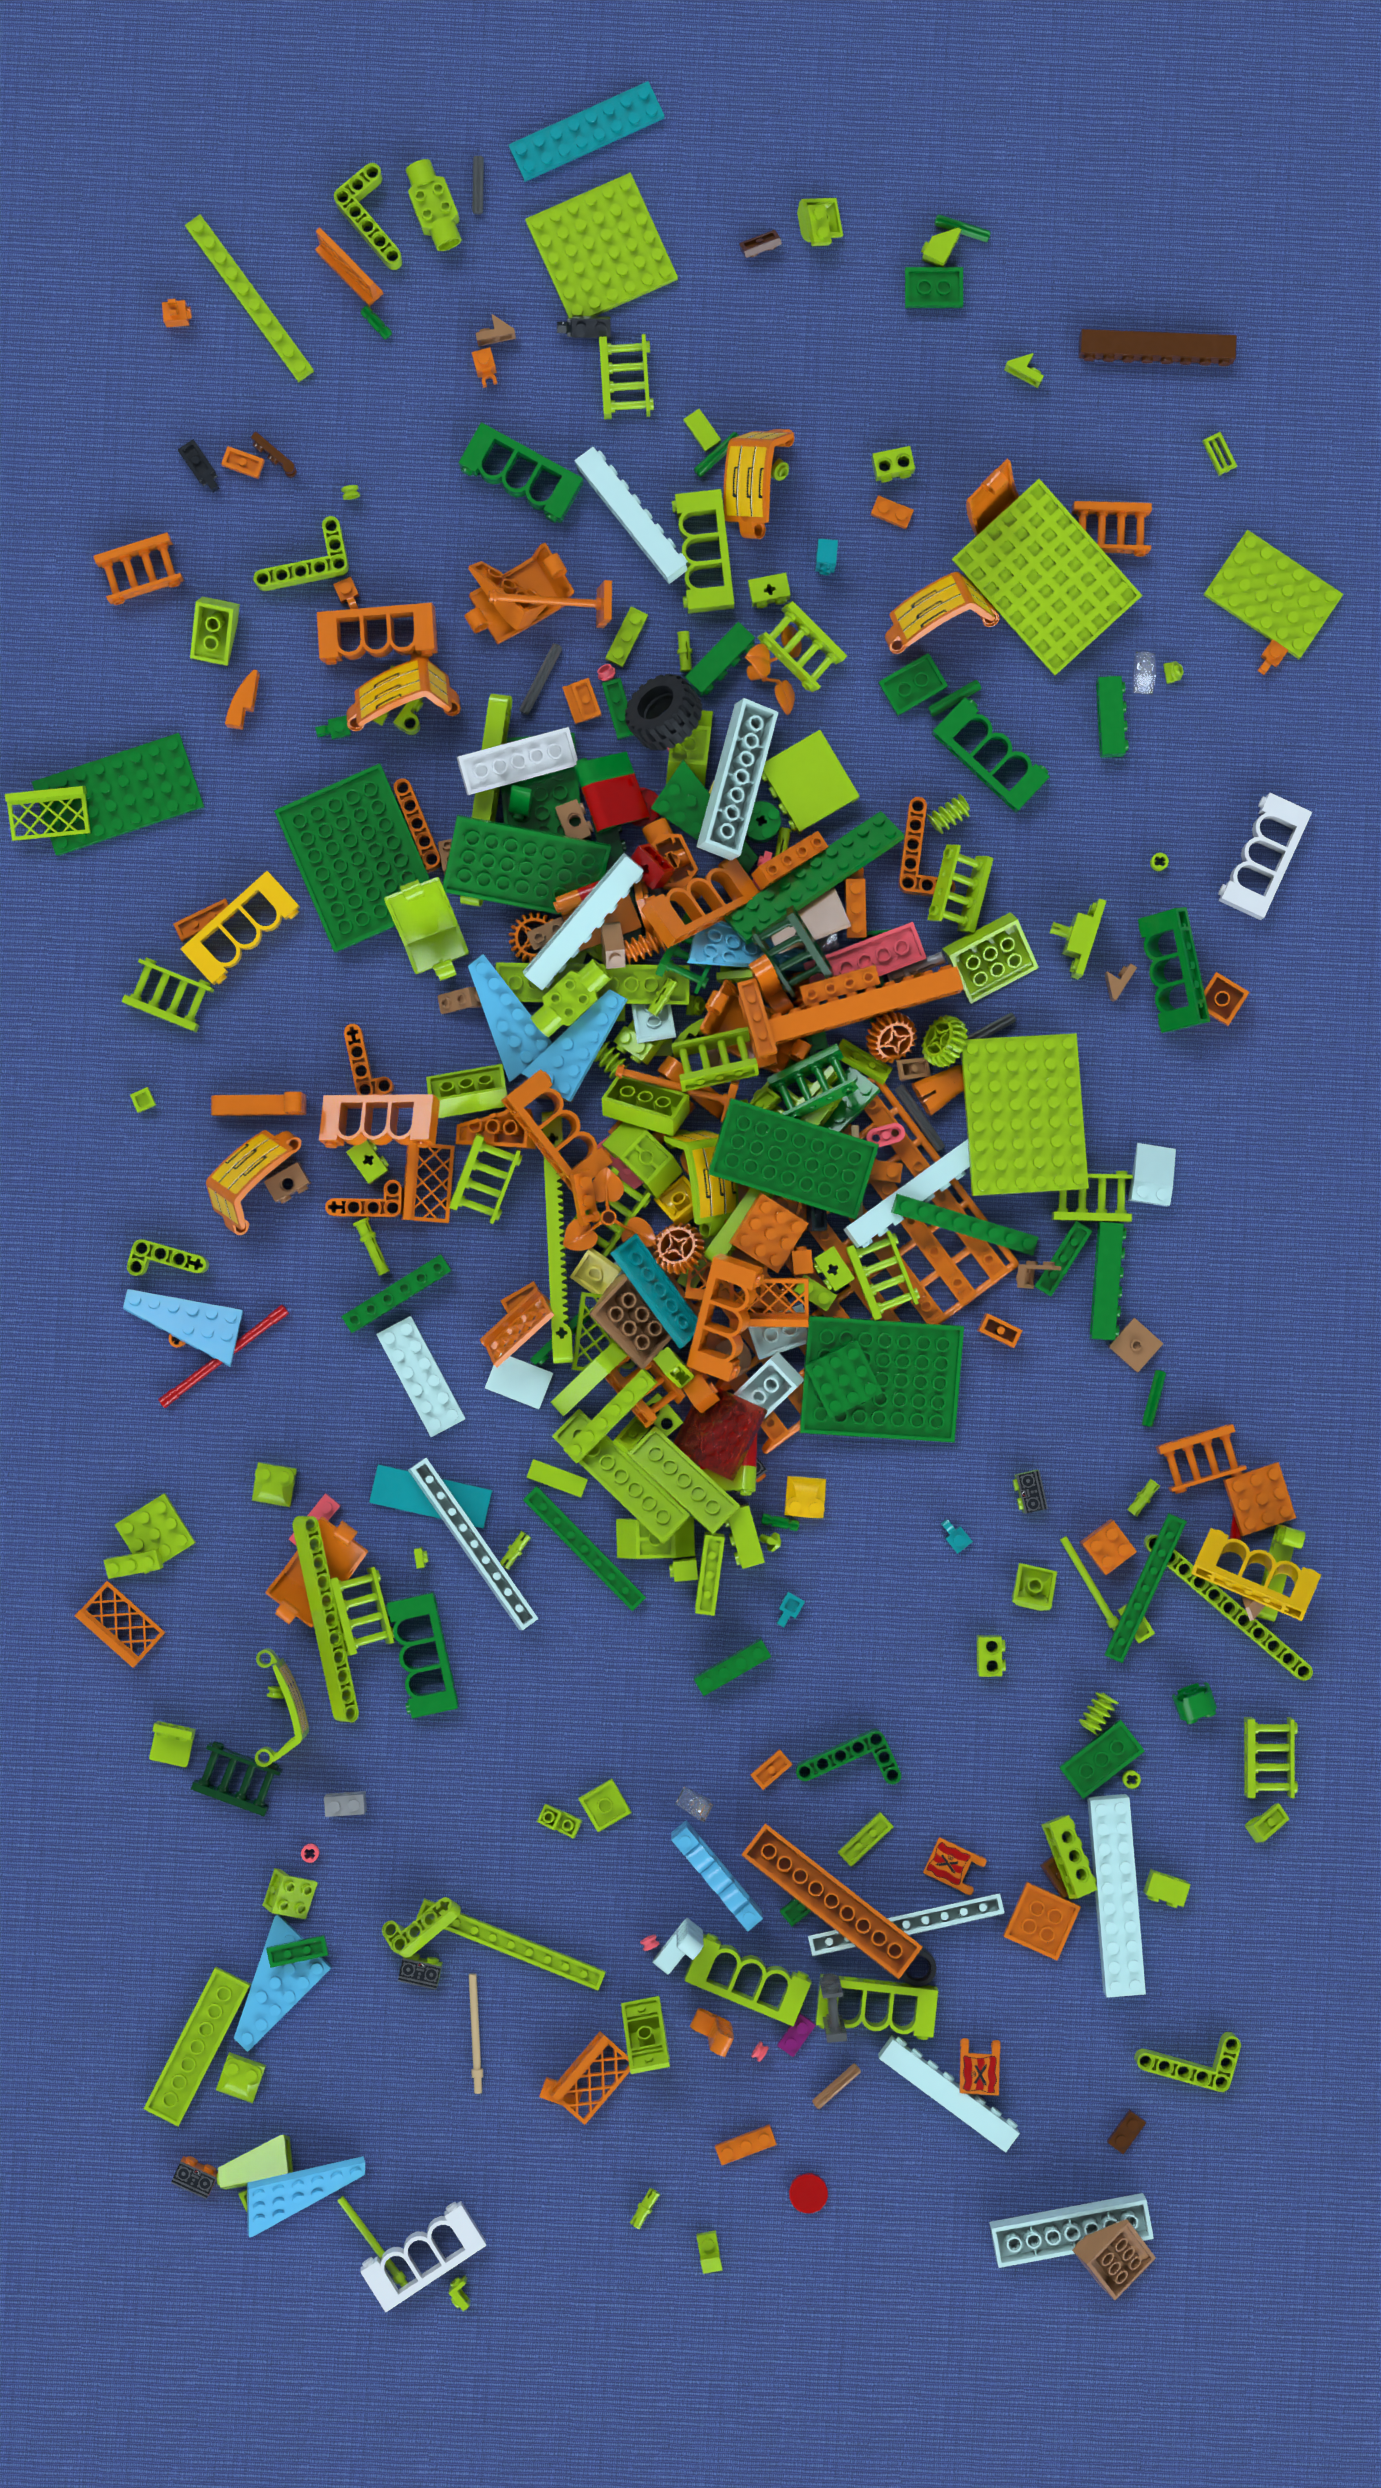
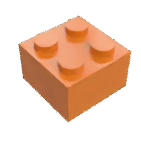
(1224, 998)
(1108, 1546)

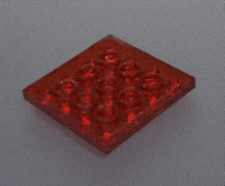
(721, 1434)

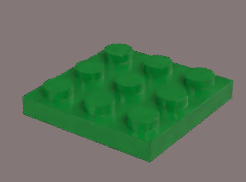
(843, 1379)

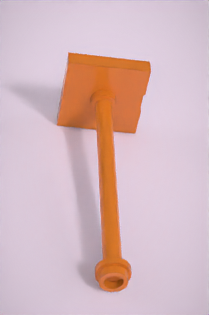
(602, 603)
(724, 1099)

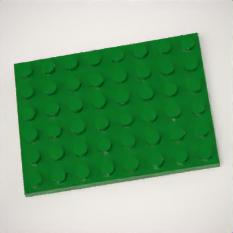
(352, 853)
(913, 1366)

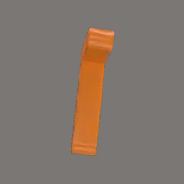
(424, 831)
(914, 855)
(259, 1105)

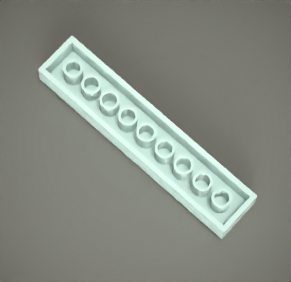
(1116, 1895)

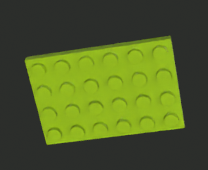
(1273, 594)

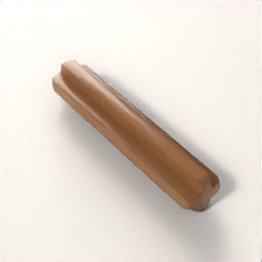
(836, 2086)

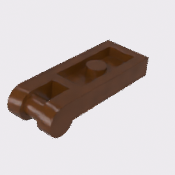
(274, 455)

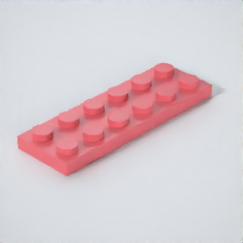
(885, 951)

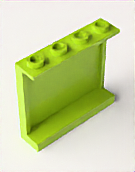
(808, 782)

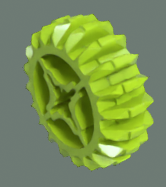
(944, 1041)

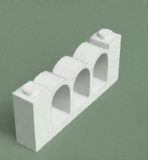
(1287, 814)
(382, 2284)

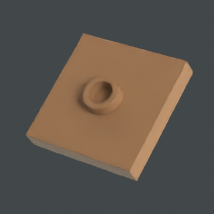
(1135, 1345)

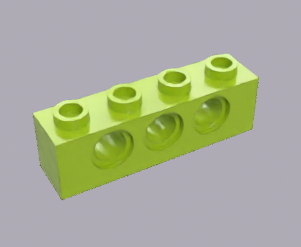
(1053, 1831)

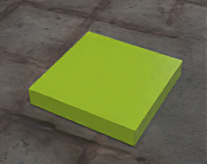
(605, 1805)

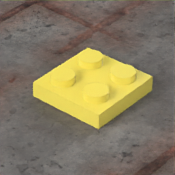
(595, 1272)

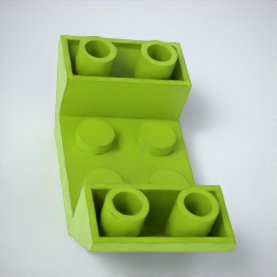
(693, 749)
(643, 1157)
(637, 1542)

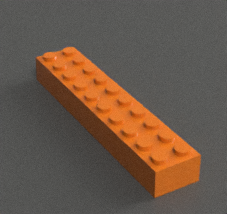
(866, 1005)
(832, 1901)

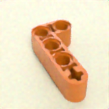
(770, 985)
(363, 1060)
(672, 1068)
(365, 1203)
(716, 2028)

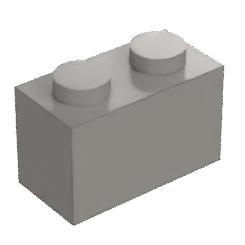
(345, 1803)

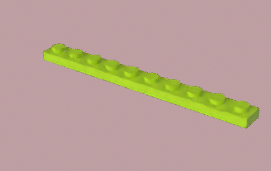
(249, 298)
(523, 1949)

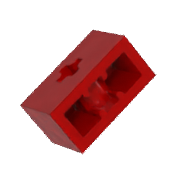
(655, 867)

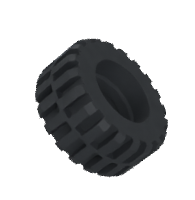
(651, 700)

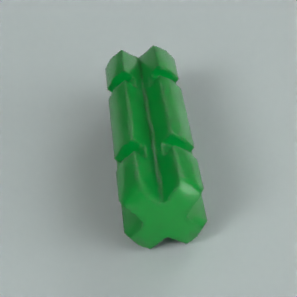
(376, 322)
(780, 1522)

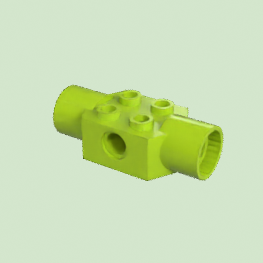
(433, 205)
(570, 998)

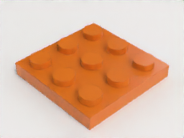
(768, 1232)
(1259, 1499)
(1041, 1921)

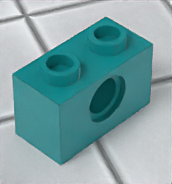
(826, 556)

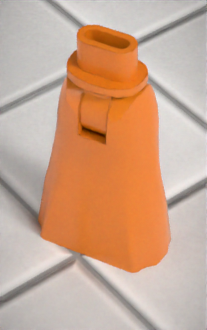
(939, 1089)

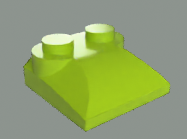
(832, 215)
(274, 1484)
(1034, 1587)
(240, 2077)

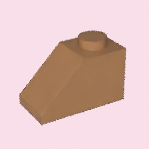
(612, 945)

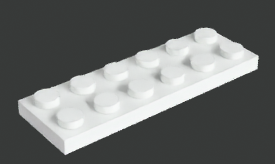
(517, 761)

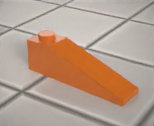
(516, 614)
(498, 1131)

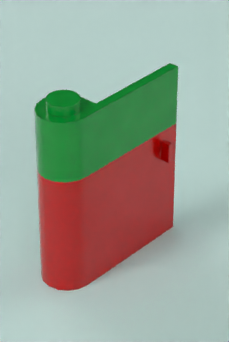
(611, 791)

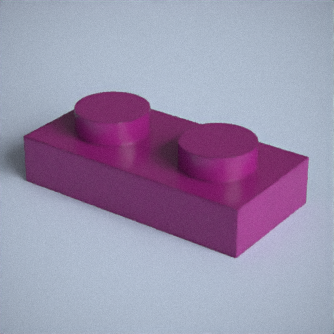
(796, 2035)

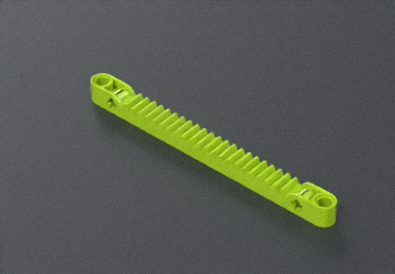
(561, 1347)

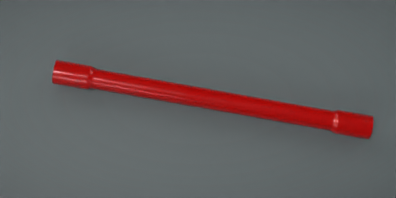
(173, 1394)

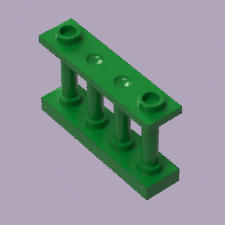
(667, 964)
(810, 1065)

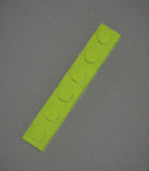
(610, 1415)

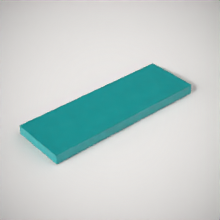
(656, 1290)
(400, 1491)

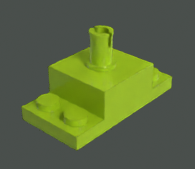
(1080, 936)
(645, 2035)

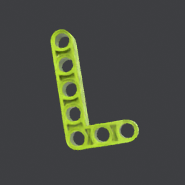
(364, 219)
(309, 565)
(588, 1378)
(1281, 1549)
(1193, 2069)

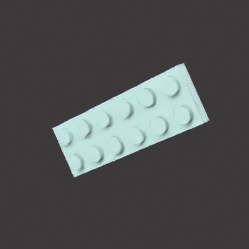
(421, 1376)

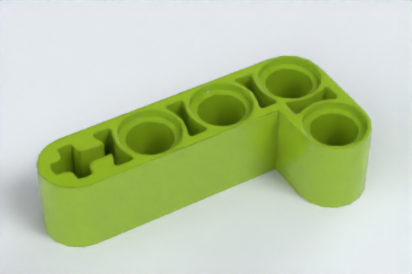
(169, 1259)
(443, 1912)

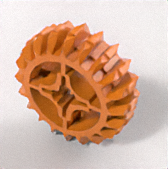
(523, 926)
(896, 1038)
(665, 1254)

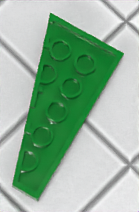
(685, 805)

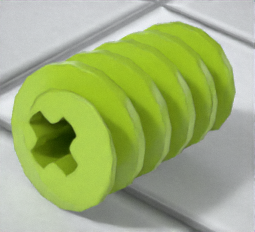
(949, 813)
(609, 1059)
(1097, 1712)

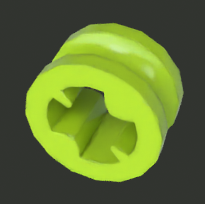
(350, 492)
(1159, 867)
(275, 1692)
(1125, 1779)

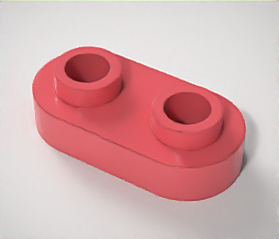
(884, 1134)

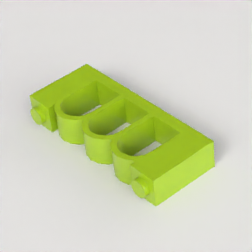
(700, 504)
(792, 1998)
(924, 2012)

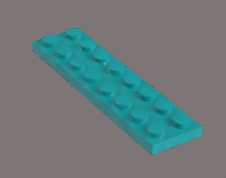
(586, 131)

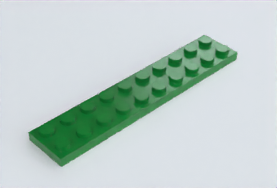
(816, 876)

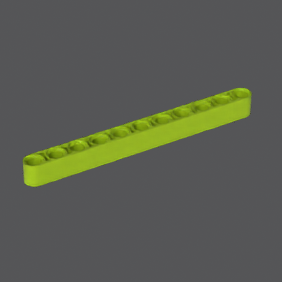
(494, 735)
(721, 1241)
(1233, 1615)
(325, 1618)

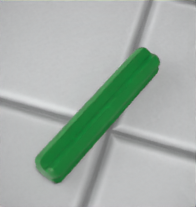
(966, 229)
(713, 457)
(954, 698)
(1153, 1399)

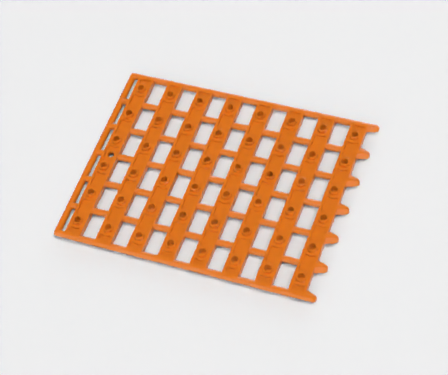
(920, 1234)

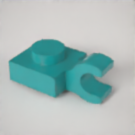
(957, 1537)
(790, 1606)

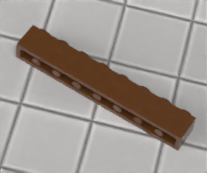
(1157, 346)

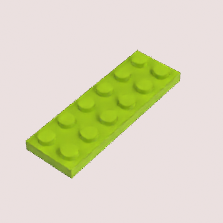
(683, 1480)

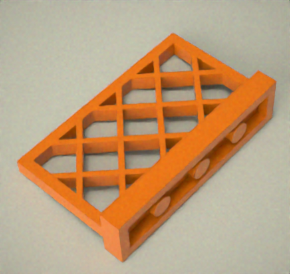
(347, 269)
(410, 1183)
(697, 1294)
(774, 1318)
(517, 1319)
(107, 1636)
(577, 2071)

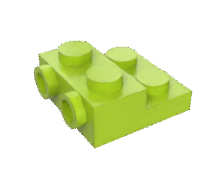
(627, 1042)

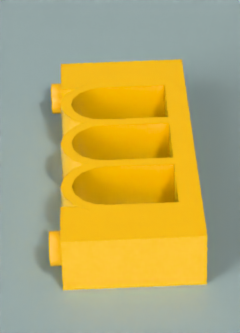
(204, 959)
(1218, 1543)

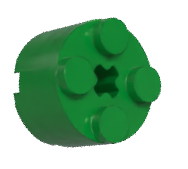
(767, 831)
(1195, 1702)

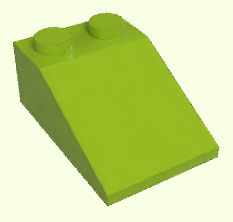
(214, 630)

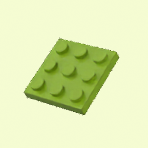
(156, 1527)

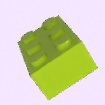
(745, 1538)

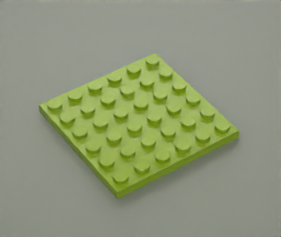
(601, 248)

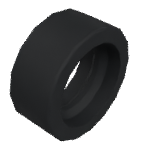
(918, 1982)

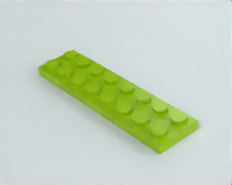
(626, 1481)
(197, 2046)

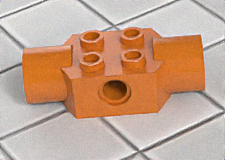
(675, 852)

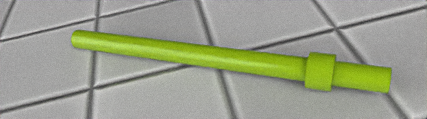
(1112, 1621)
(398, 2276)

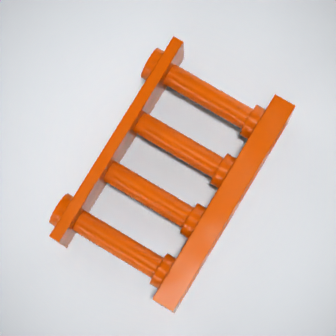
(1120, 510)
(125, 554)
(757, 1023)
(641, 1410)
(1205, 1438)

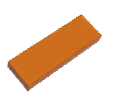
(196, 922)

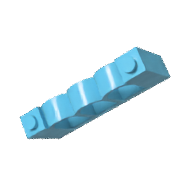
(717, 1875)

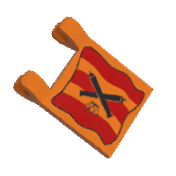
(950, 1863)
(979, 2071)

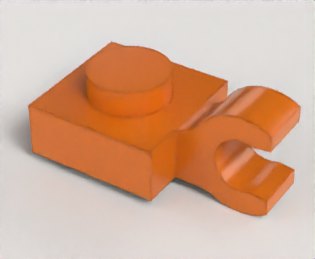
(347, 592)
(1272, 655)

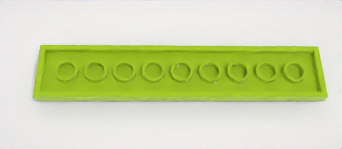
(634, 982)

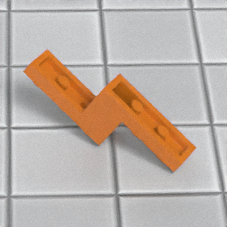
(855, 904)

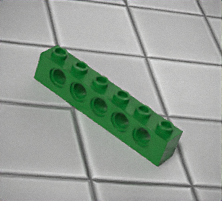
(396, 1293)

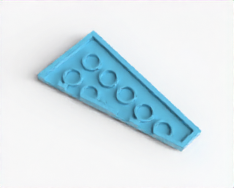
(725, 947)
(510, 1023)
(576, 1049)
(198, 1324)

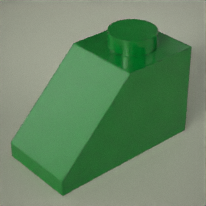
(520, 802)

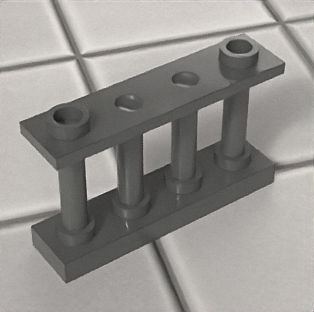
(833, 2023)

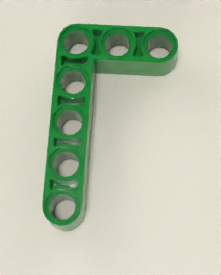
(847, 1747)

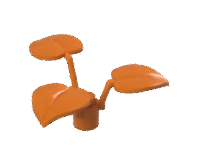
(760, 659)
(606, 1188)

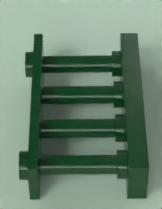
(801, 935)
(222, 1791)

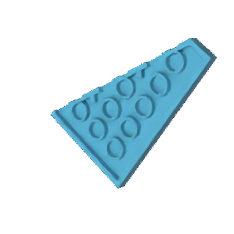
(276, 1988)
(284, 2195)

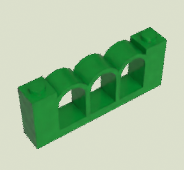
(478, 451)
(955, 722)
(1151, 929)
(436, 1701)

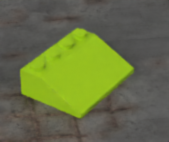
(991, 957)

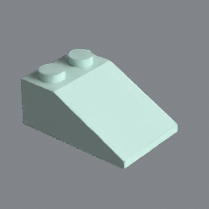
(1152, 1175)
(771, 1384)

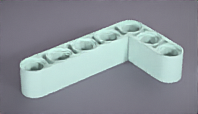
(685, 1940)

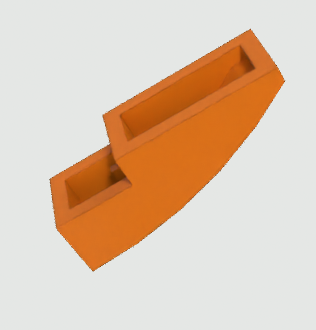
(243, 701)

